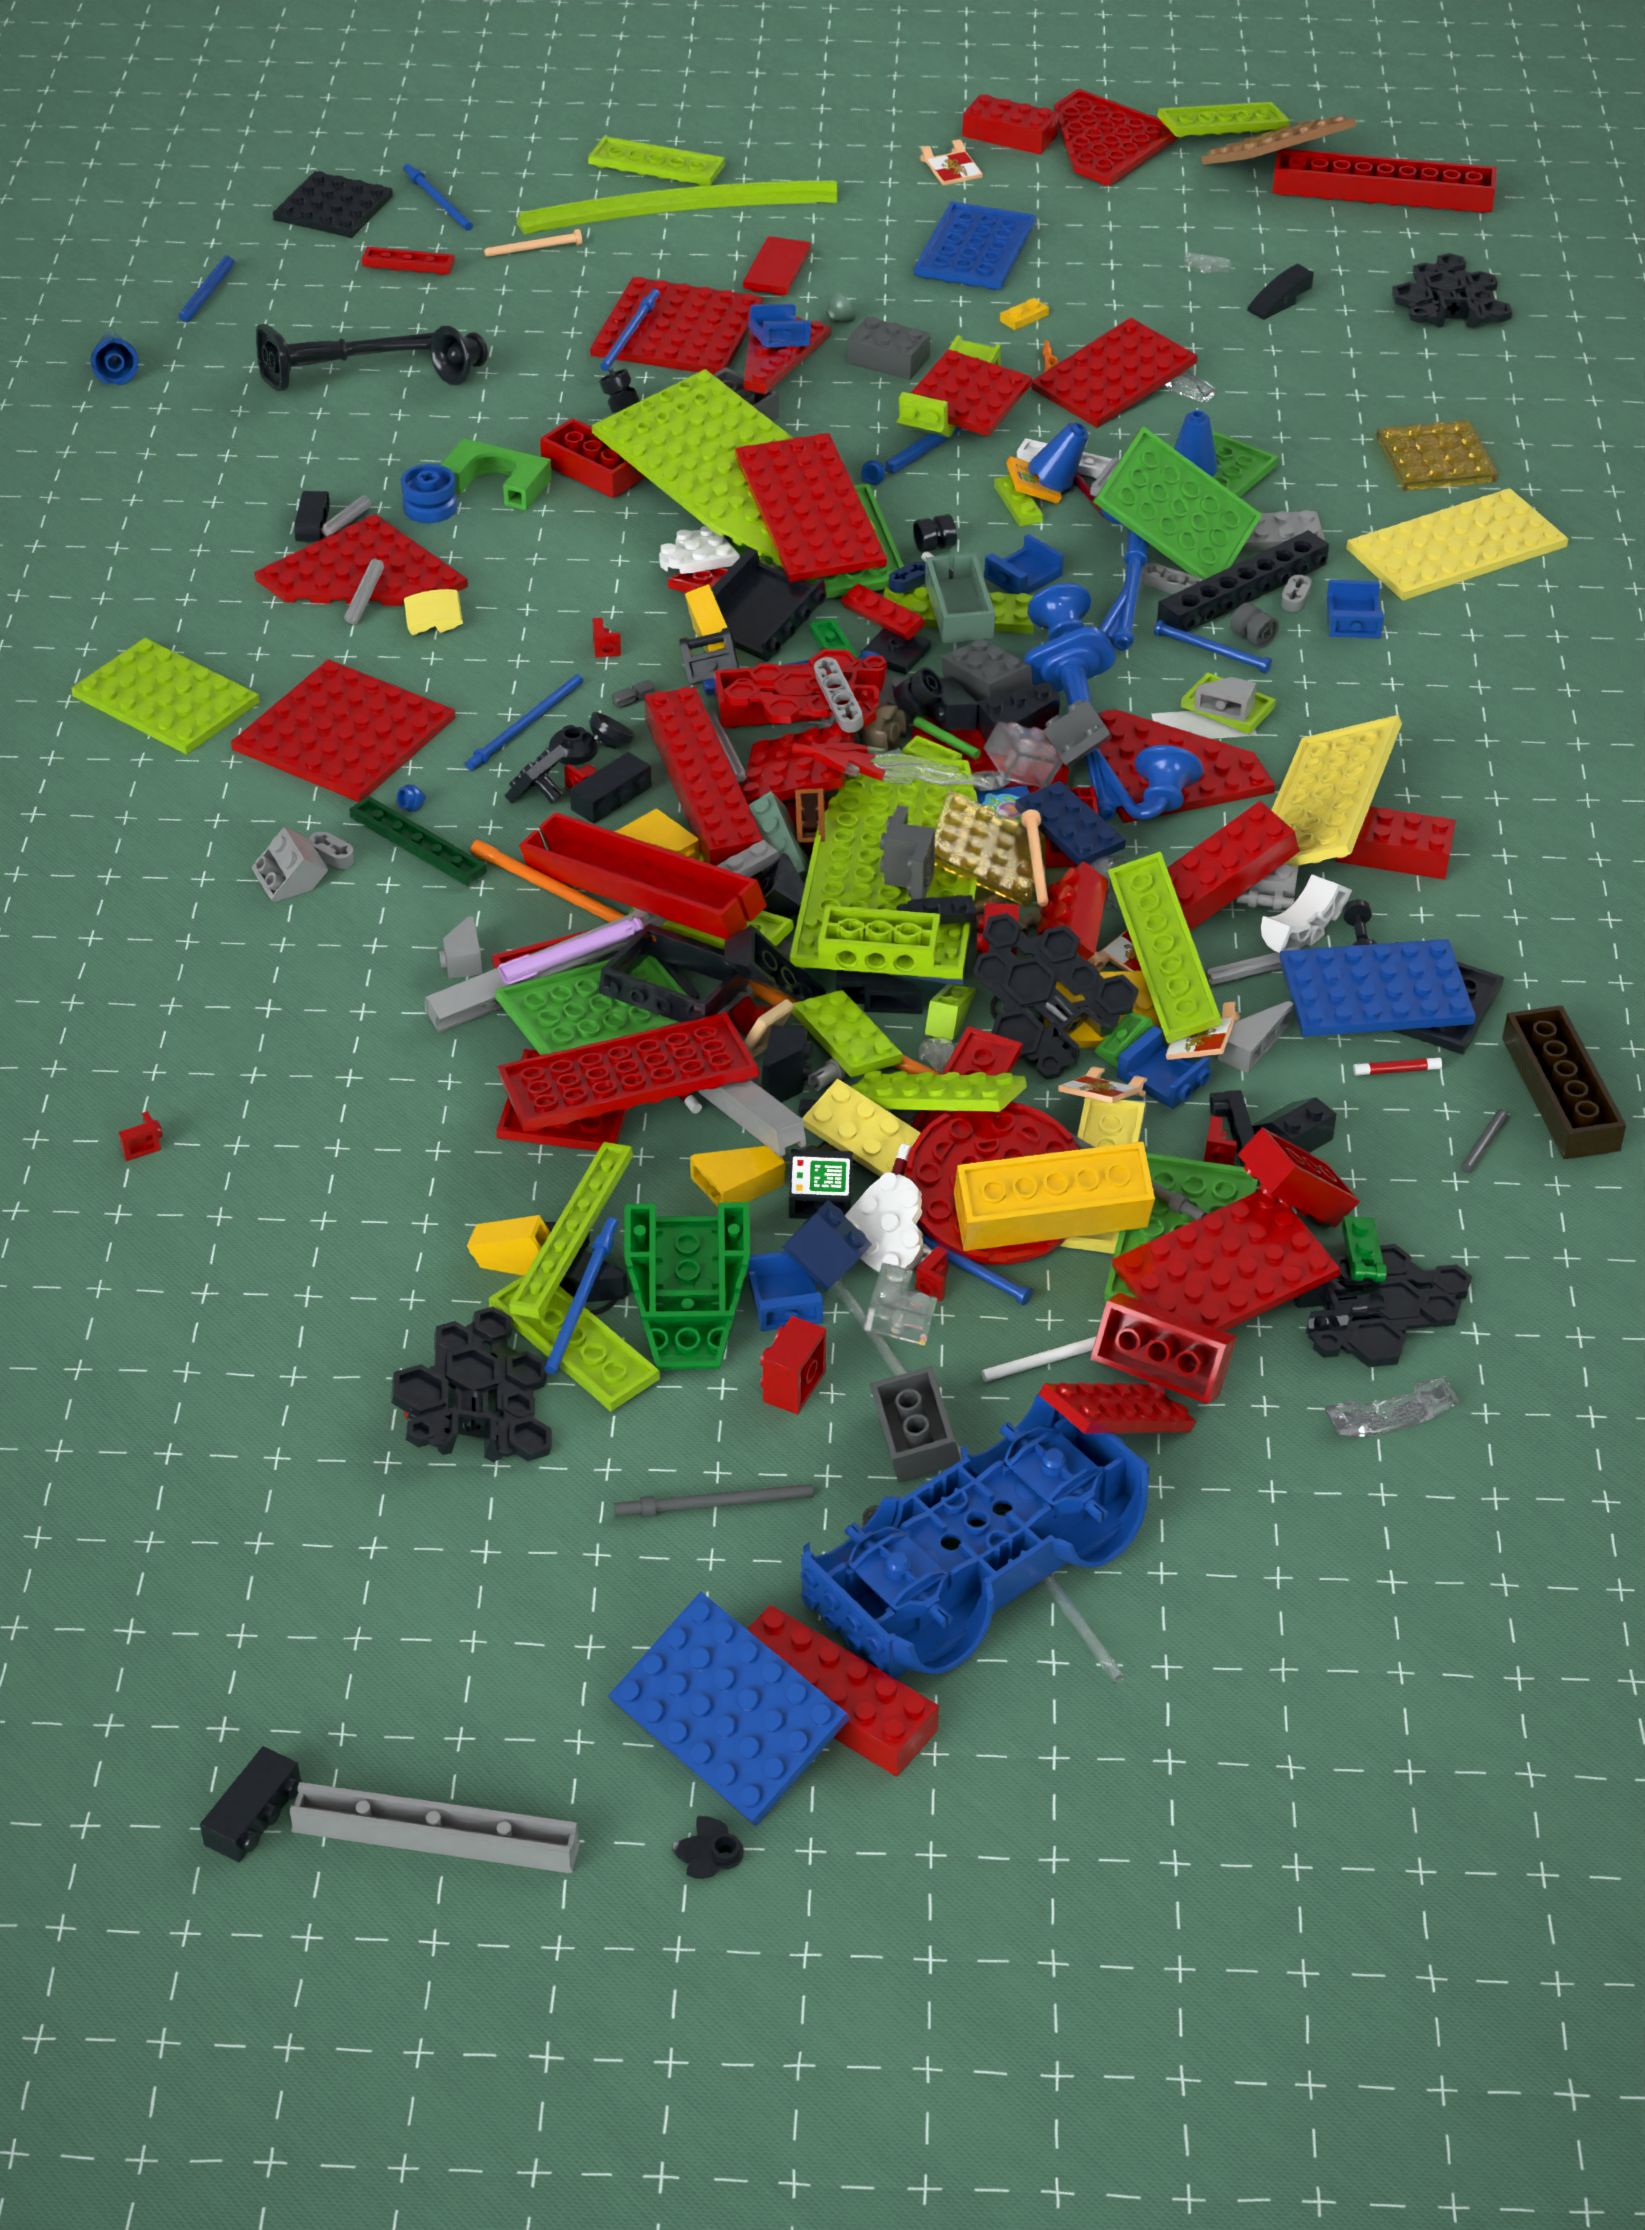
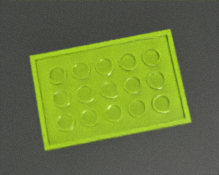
(165, 695)

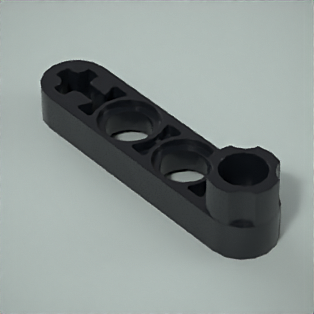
(1233, 1106)

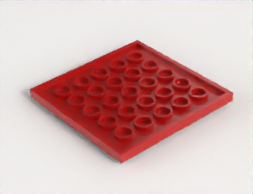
(684, 331)
(343, 730)

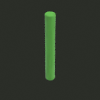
(946, 737)

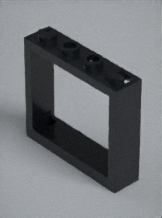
(678, 950)

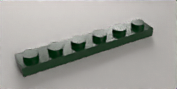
(418, 840)

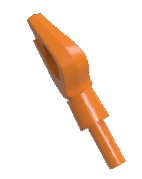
(1049, 360)

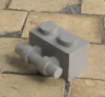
(1274, 890)

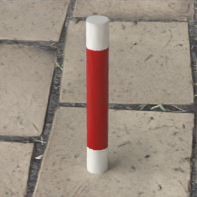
(1397, 1066)

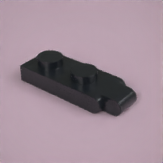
(951, 909)

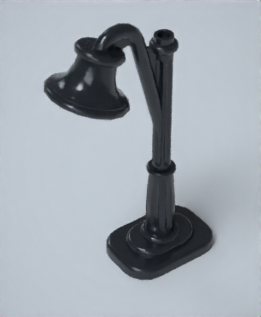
(449, 352)

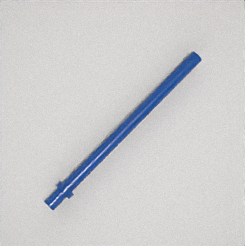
(482, 755)

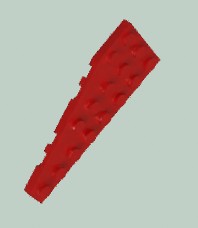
(771, 364)

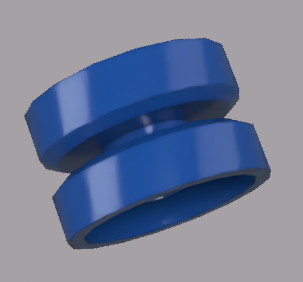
(429, 493)

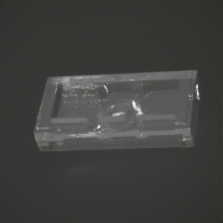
(1207, 263)

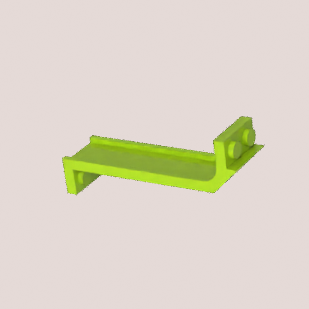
(932, 414)

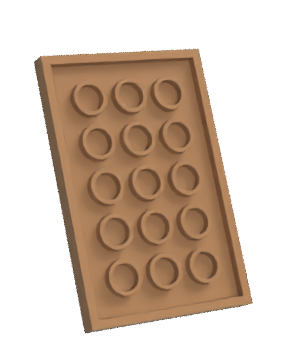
(1277, 140)

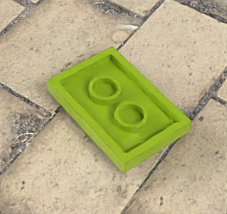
(1262, 707)

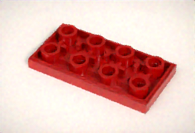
(777, 265)

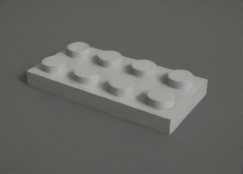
(1282, 526)

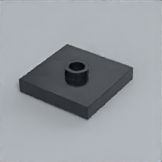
(897, 651)

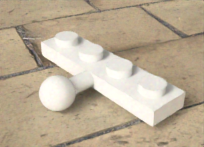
(1090, 464)

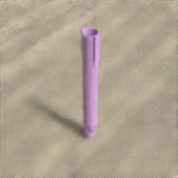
(529, 966)

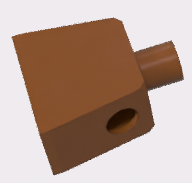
(810, 813)

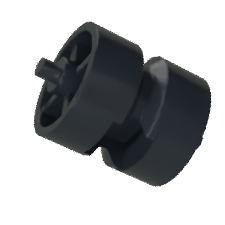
(617, 386)

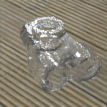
(936, 1052)

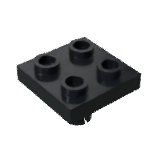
(537, 775)

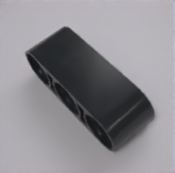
(311, 516)

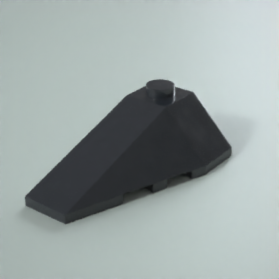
(767, 965)

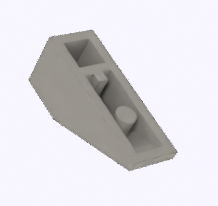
(1255, 1036)

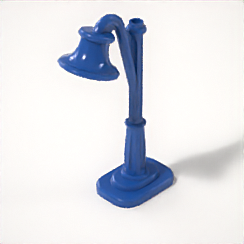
(1064, 604)
(1167, 768)

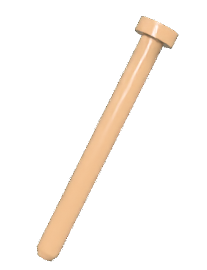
(535, 244)
(1031, 820)

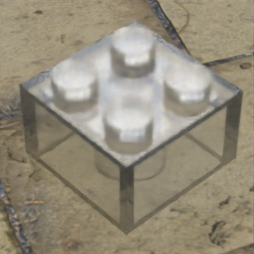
(1023, 754)

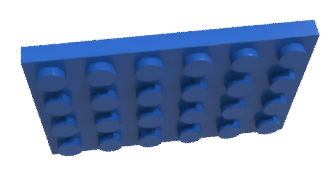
(975, 245)
(1376, 987)
(729, 1708)

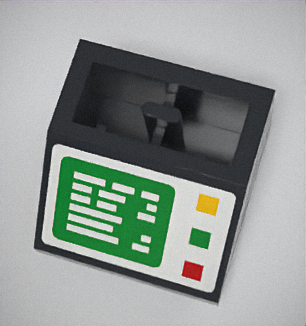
(819, 1178)

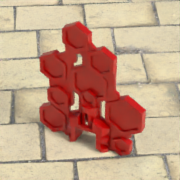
(800, 693)

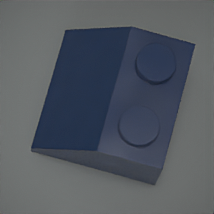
(827, 1245)

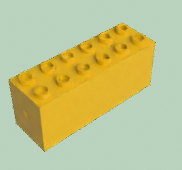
(1053, 1196)

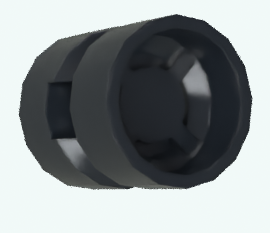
(933, 533)
(918, 691)

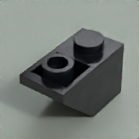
(609, 1283)

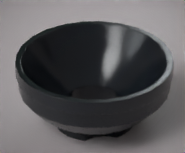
(610, 731)
(578, 749)

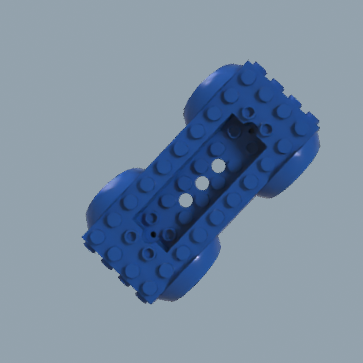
(929, 1607)

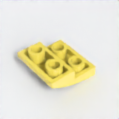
(432, 609)

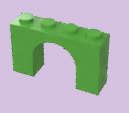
(527, 472)

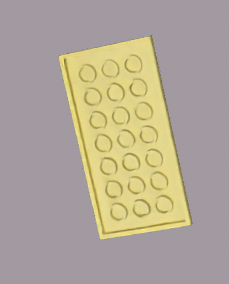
(1456, 544)
(1333, 787)

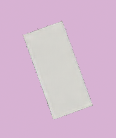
(1198, 724)

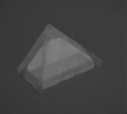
(1191, 387)

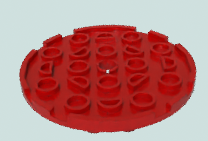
(976, 1138)

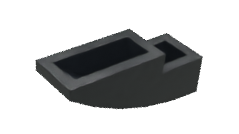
(1282, 292)
(880, 992)

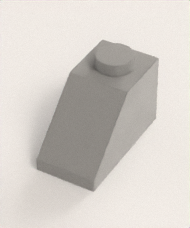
(1226, 698)
(461, 951)

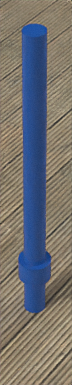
(418, 178)
(645, 306)
(601, 1248)

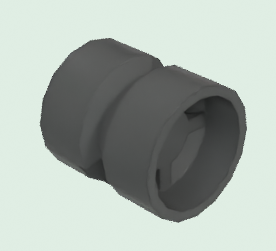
(1254, 625)

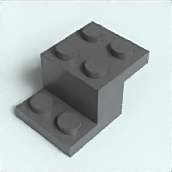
(1076, 732)
(908, 854)

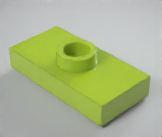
(925, 748)

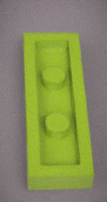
(1019, 504)

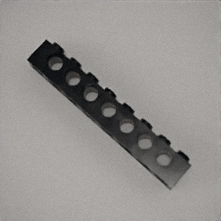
(1243, 582)

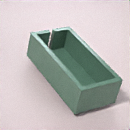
(960, 603)

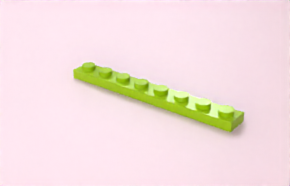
(570, 1230)

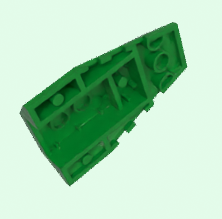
(687, 1280)

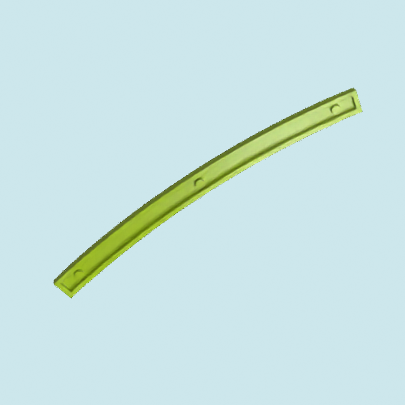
(676, 200)

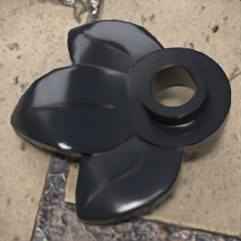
(705, 1849)

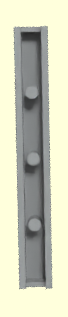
(477, 995)
(759, 1114)
(435, 1827)

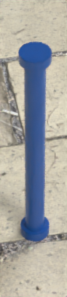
(1263, 664)
(1022, 1294)

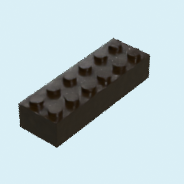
(1563, 1082)

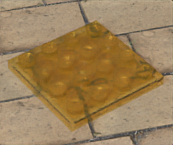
(1436, 455)
(985, 848)

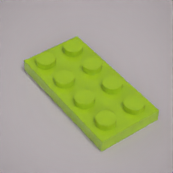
(847, 1033)

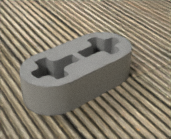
(1299, 595)
(333, 850)

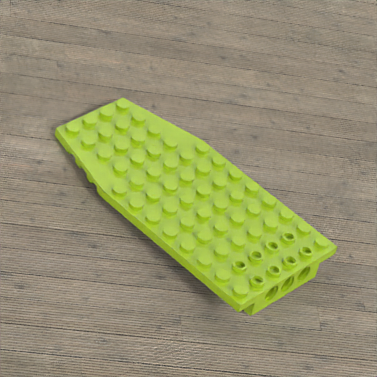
(687, 449)
(847, 909)

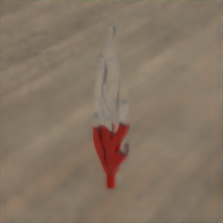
(891, 768)

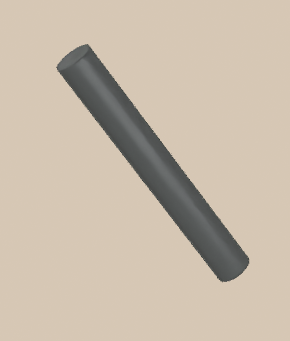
(1484, 1141)

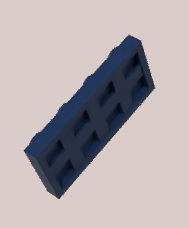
(1071, 824)

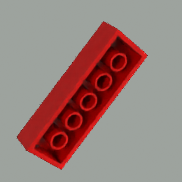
(1231, 862)
(886, 1717)

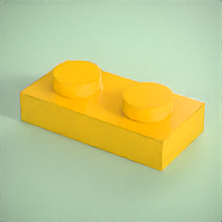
(1024, 314)

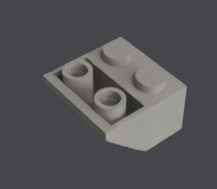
(289, 866)

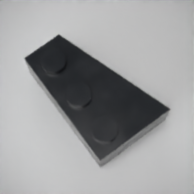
(1026, 707)

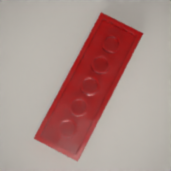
(976, 1053)
(1117, 1407)

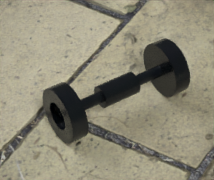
(1357, 914)

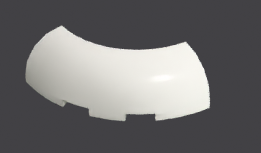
(1307, 917)

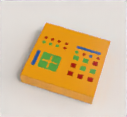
(1029, 484)

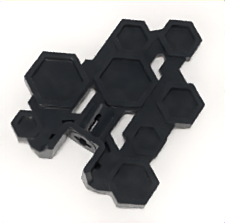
(1448, 281)
(1033, 985)
(1394, 1303)
(474, 1375)

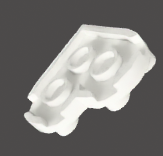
(697, 552)
(889, 1219)

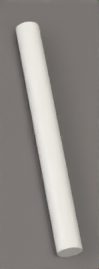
(1038, 1359)

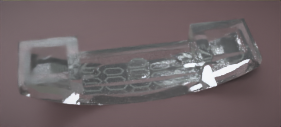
(1393, 1414)

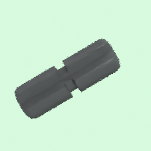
(629, 695)

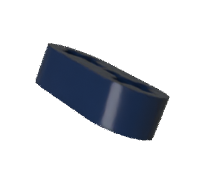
(907, 577)

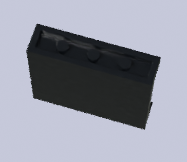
(764, 604)

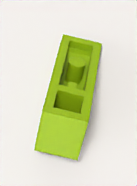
(948, 1011)

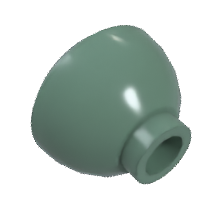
(840, 308)

